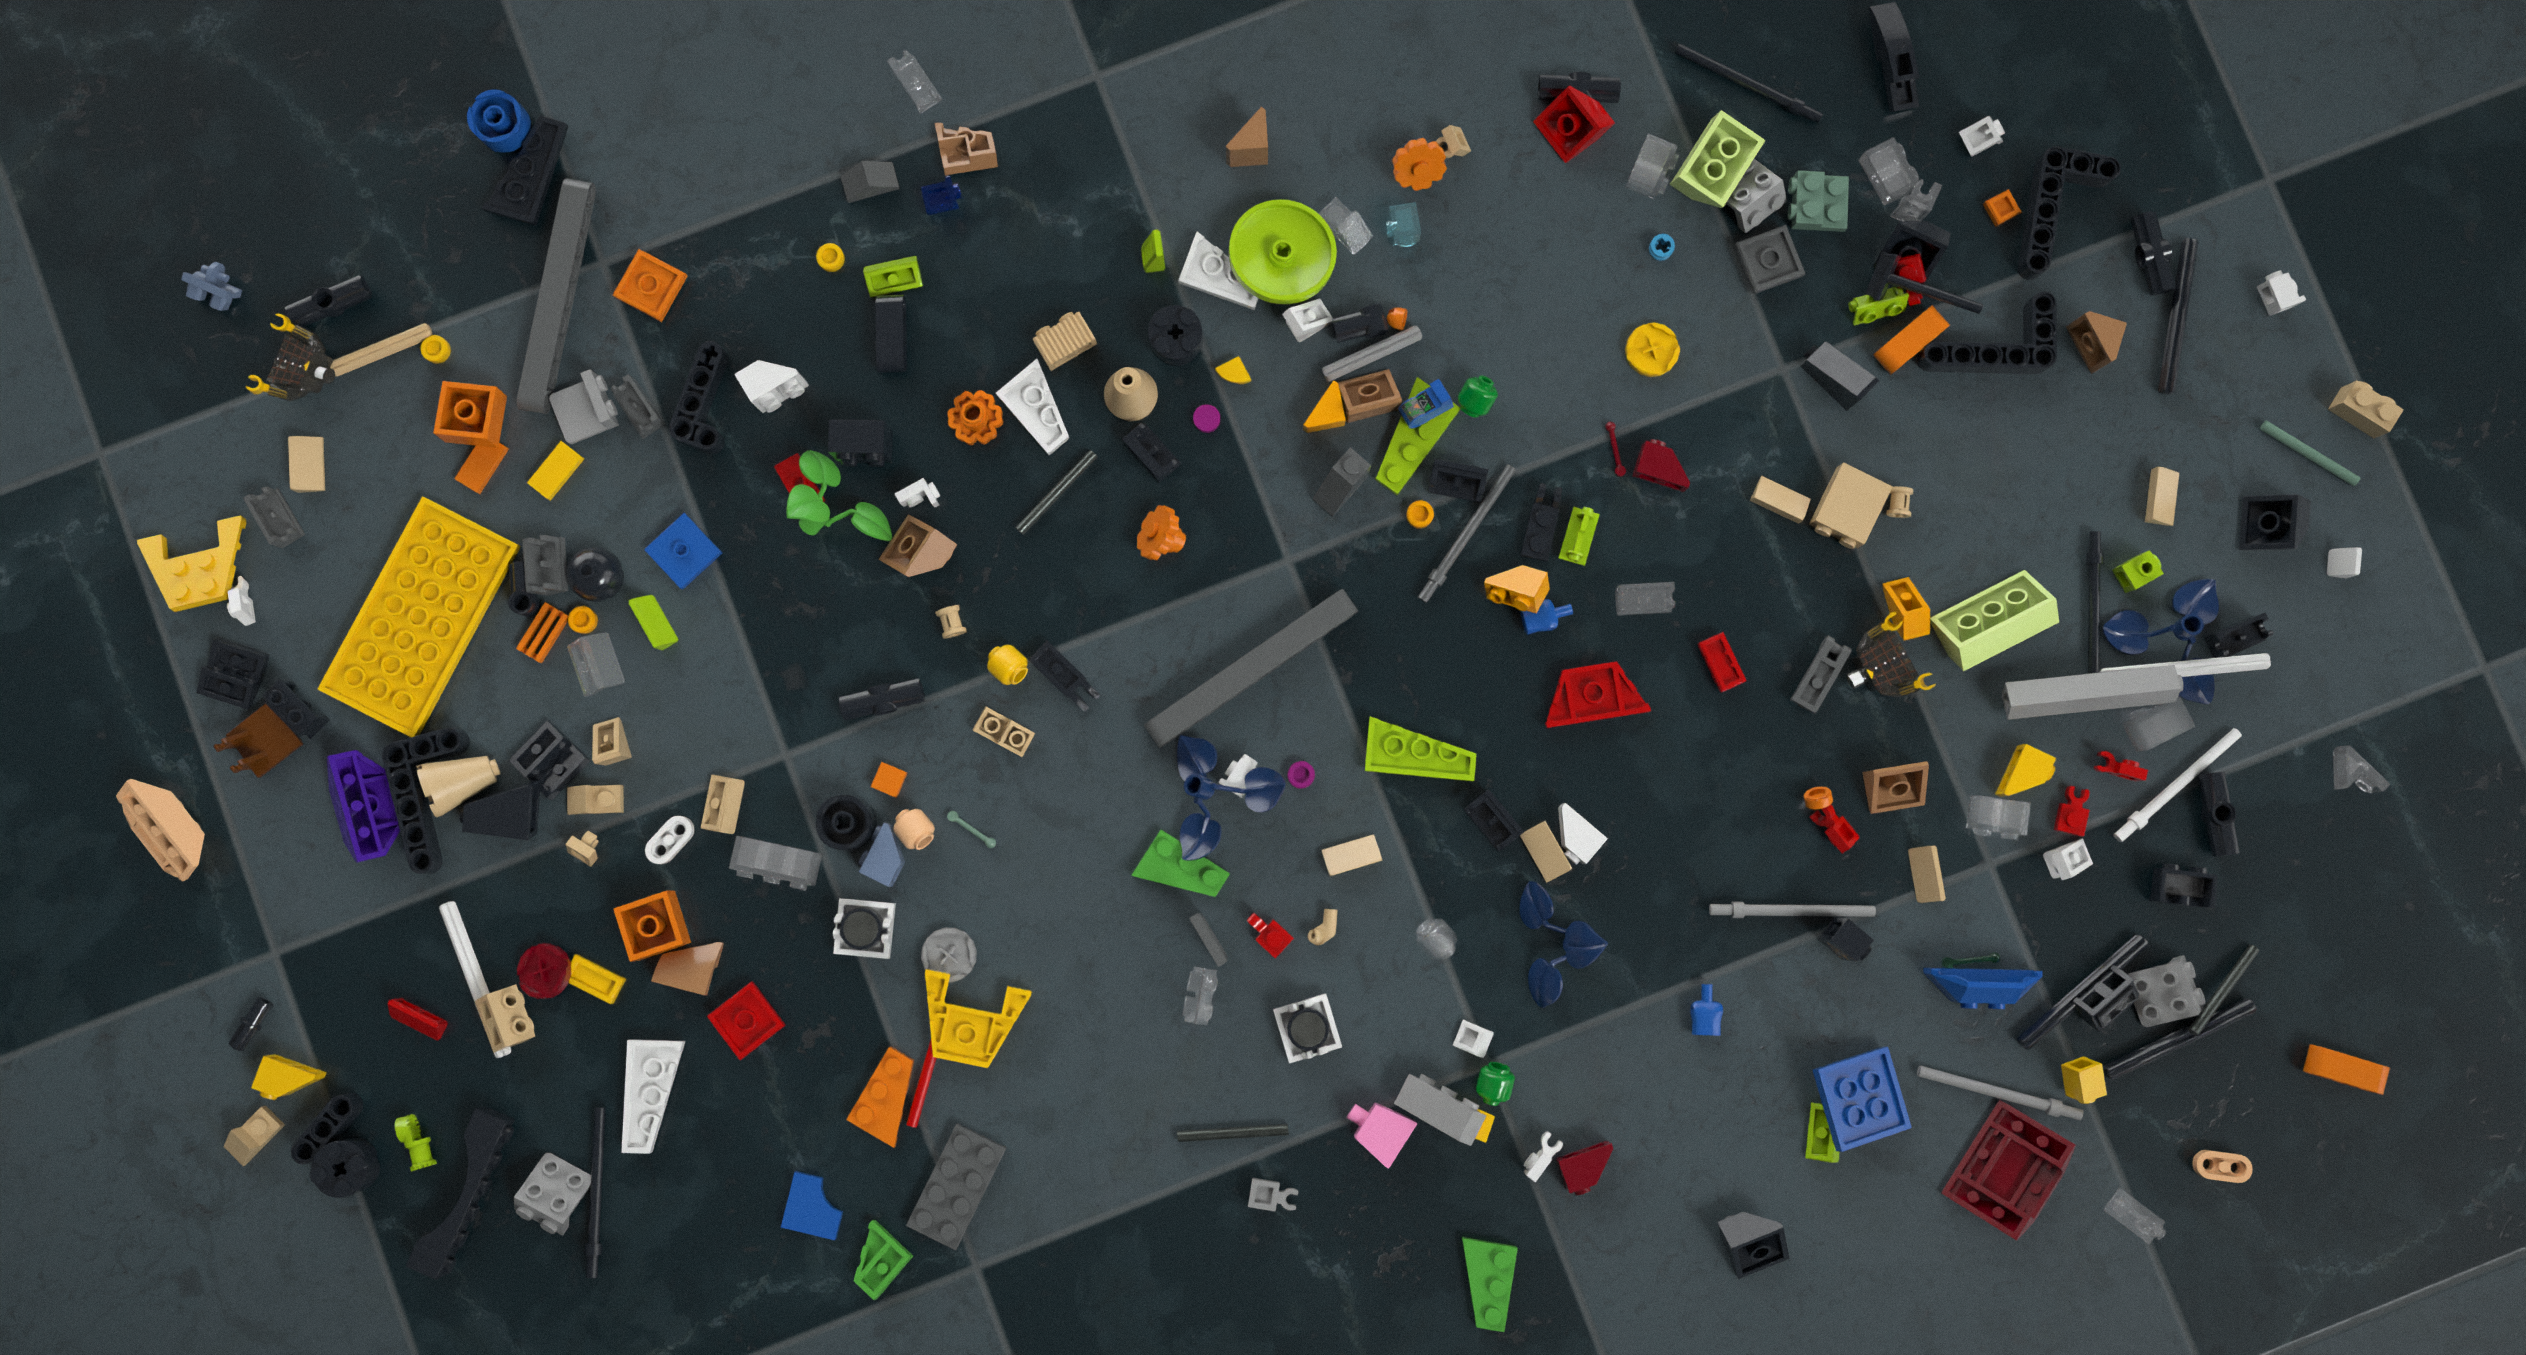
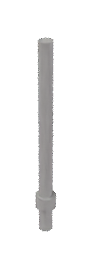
(1739, 910)
(2051, 1106)

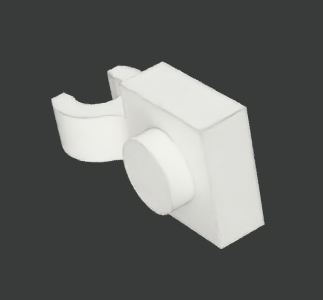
(239, 604)
(1538, 1162)

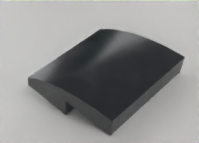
(233, 673)
(549, 759)

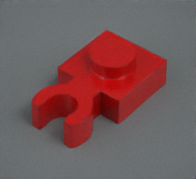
(2071, 816)

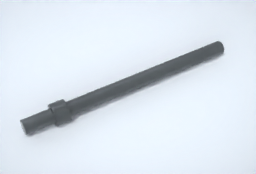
(1437, 575)

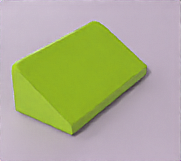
(893, 276)
(653, 621)
(1819, 1139)

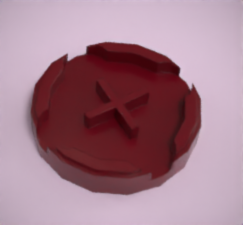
(544, 971)

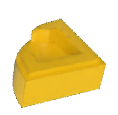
(1233, 371)

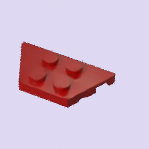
(1594, 695)

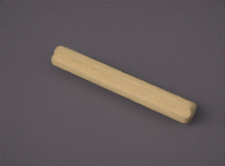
(381, 349)

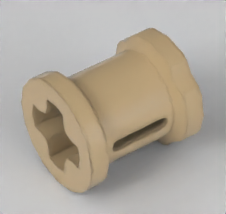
(1900, 502)
(951, 621)

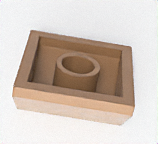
(1250, 144)
(2097, 338)
(1369, 395)
(1896, 787)

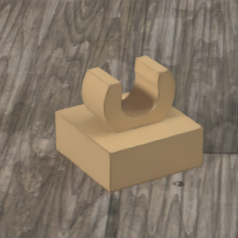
(1455, 140)
(583, 849)

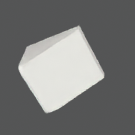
(2344, 562)
(1473, 1039)

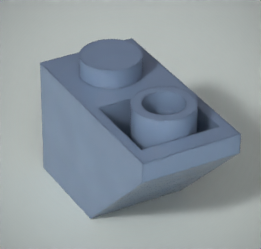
(884, 858)

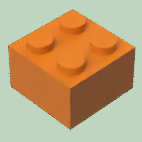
(470, 414)
(652, 925)

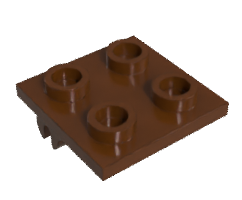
(261, 741)

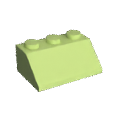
(1717, 161)

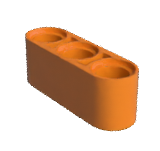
(1911, 340)
(2346, 1069)

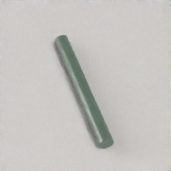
(2310, 453)

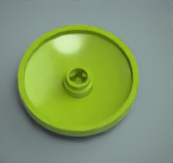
(1282, 251)

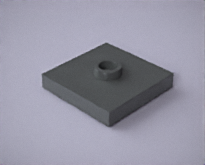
(1769, 259)

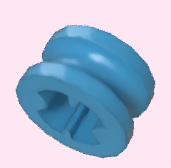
(1658, 254)

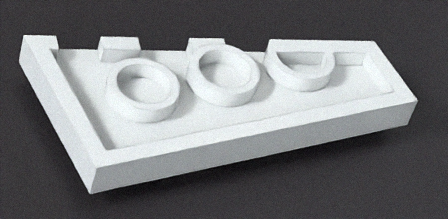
(648, 1083)

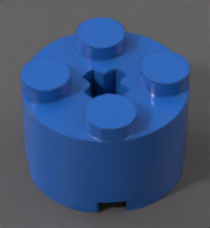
(499, 121)

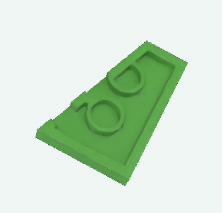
(1165, 865)
(1490, 1280)

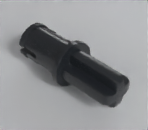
(250, 1024)

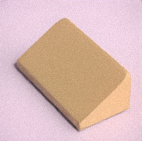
(306, 464)
(2162, 496)
(1780, 500)
(722, 804)
(1545, 851)
(1351, 855)
(1926, 874)

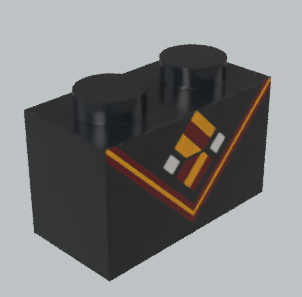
(1846, 940)

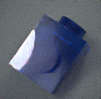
(941, 196)

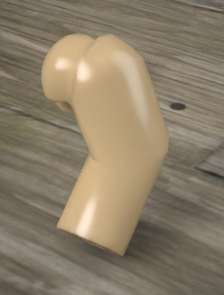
(1325, 930)

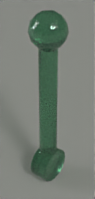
(1949, 962)

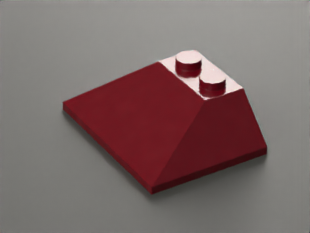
(2010, 1170)

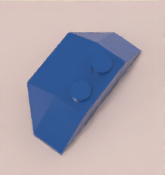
(1983, 985)

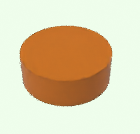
(1818, 798)

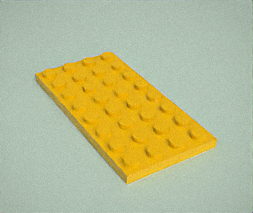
(419, 618)

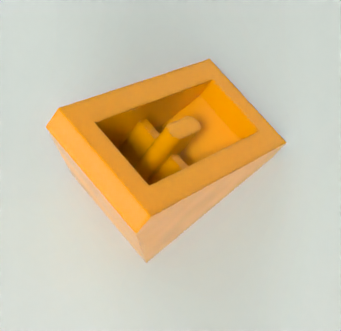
(1328, 411)

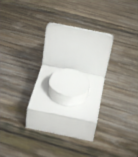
(1307, 319)
(2068, 859)

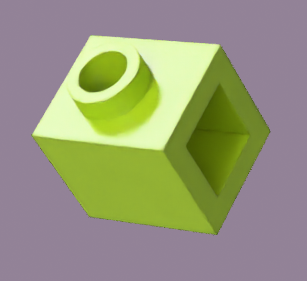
(2138, 571)

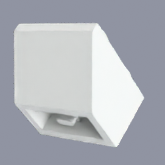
(770, 384)

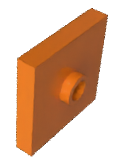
(650, 285)

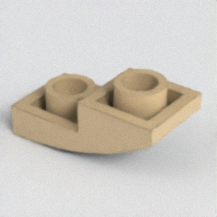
(1003, 731)

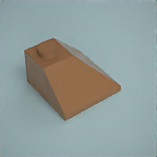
(917, 548)

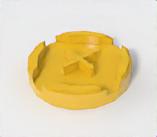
(1652, 349)

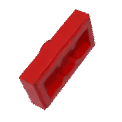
(791, 474)
(1721, 662)

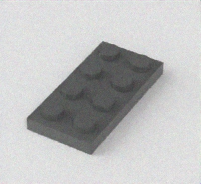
(956, 1186)

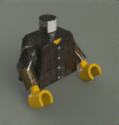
(298, 367)
(1885, 664)

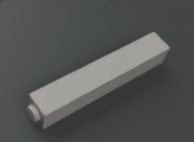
(2091, 692)

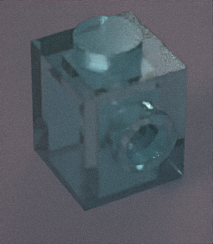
(1403, 224)

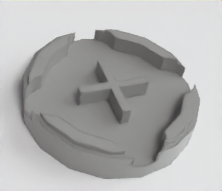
(949, 952)

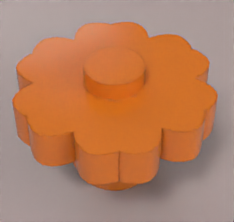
(1419, 164)
(975, 417)
(1160, 533)

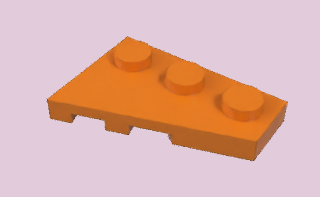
(883, 1099)

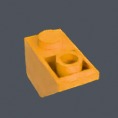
(1519, 588)

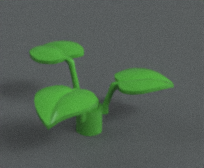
(813, 513)

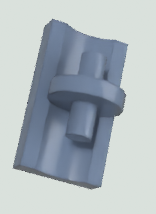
(214, 281)

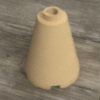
(1130, 394)
(456, 781)

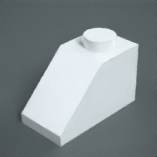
(1578, 836)

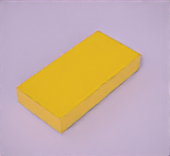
(555, 470)
(595, 979)

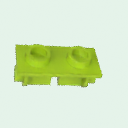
(1869, 310)
(1579, 535)

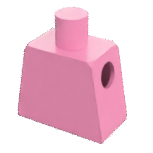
(1381, 1131)

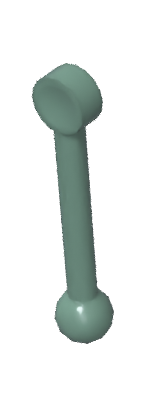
(954, 817)

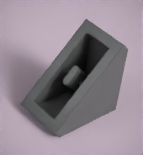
(869, 180)

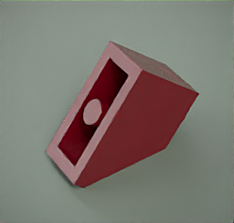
(1660, 466)
(1584, 1167)

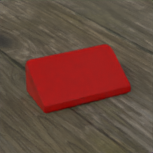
(417, 1018)

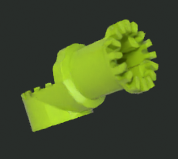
(419, 1148)

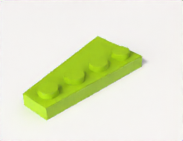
(1412, 445)
(1409, 753)

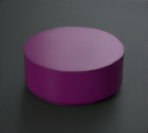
(1206, 418)
(1301, 774)

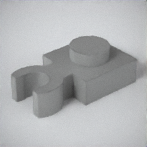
(1266, 1195)

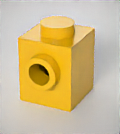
(2083, 1080)

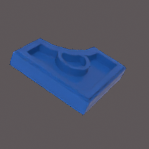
(809, 1209)

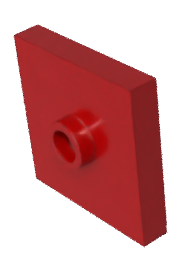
(746, 1020)

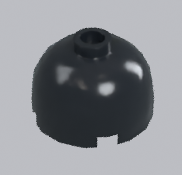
(595, 574)

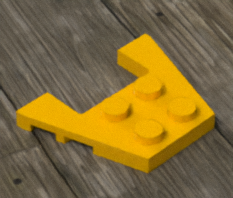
(199, 576)
(966, 1032)

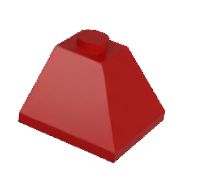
(1573, 123)

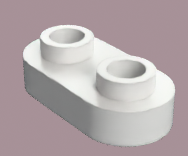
(669, 839)

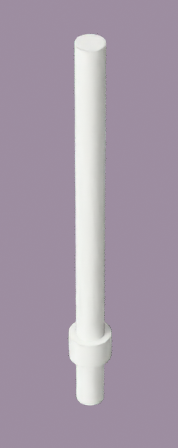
(2140, 818)

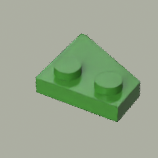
(880, 1261)

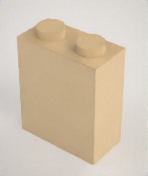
(1850, 506)

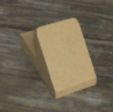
(595, 799)
(249, 1139)

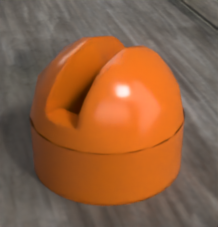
(1397, 318)

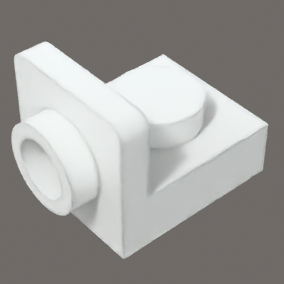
(1982, 135)
(913, 493)

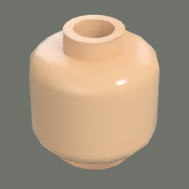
(914, 829)

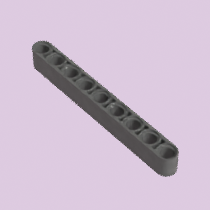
(556, 296)
(1250, 668)

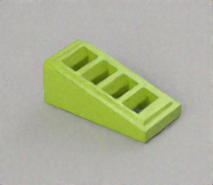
(1153, 253)

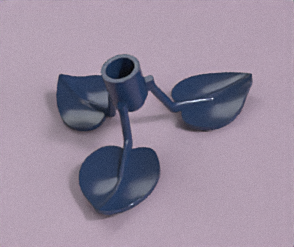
(2198, 605)
(1195, 759)
(1580, 943)

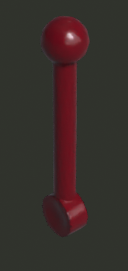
(1619, 470)

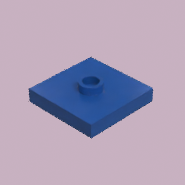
(683, 551)

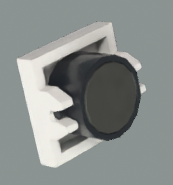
(864, 928)
(1307, 1028)

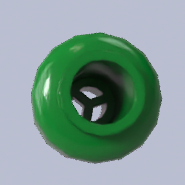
(1477, 396)
(1495, 1083)

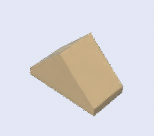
(609, 743)

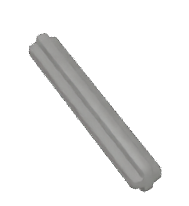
(1372, 353)

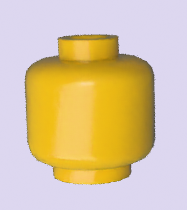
(1007, 664)

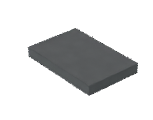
(1209, 939)

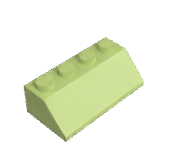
(1995, 619)

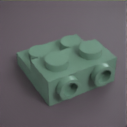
(1818, 201)

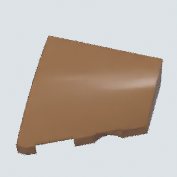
(965, 149)
(689, 968)

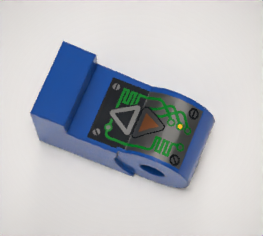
(1426, 405)

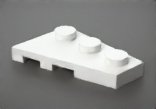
(1210, 272)
(1034, 407)

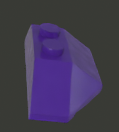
(362, 805)

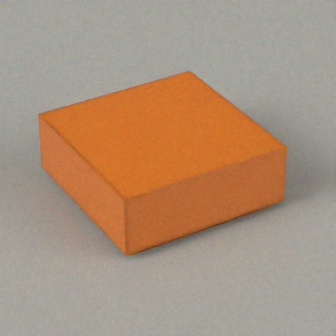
(2002, 208)
(889, 779)

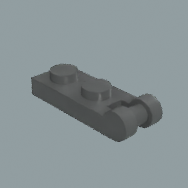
(1820, 675)

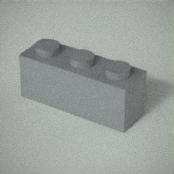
(1441, 1108)

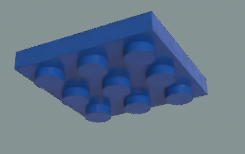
(1861, 1099)

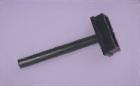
(1885, 275)

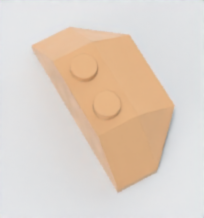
(162, 827)

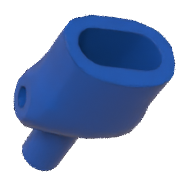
(1546, 617)
(1706, 1013)

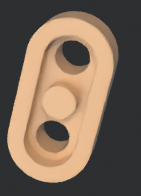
(2220, 1166)

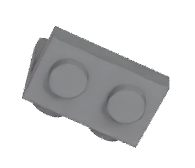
(1756, 196)
(584, 408)
(2167, 992)
(551, 1193)

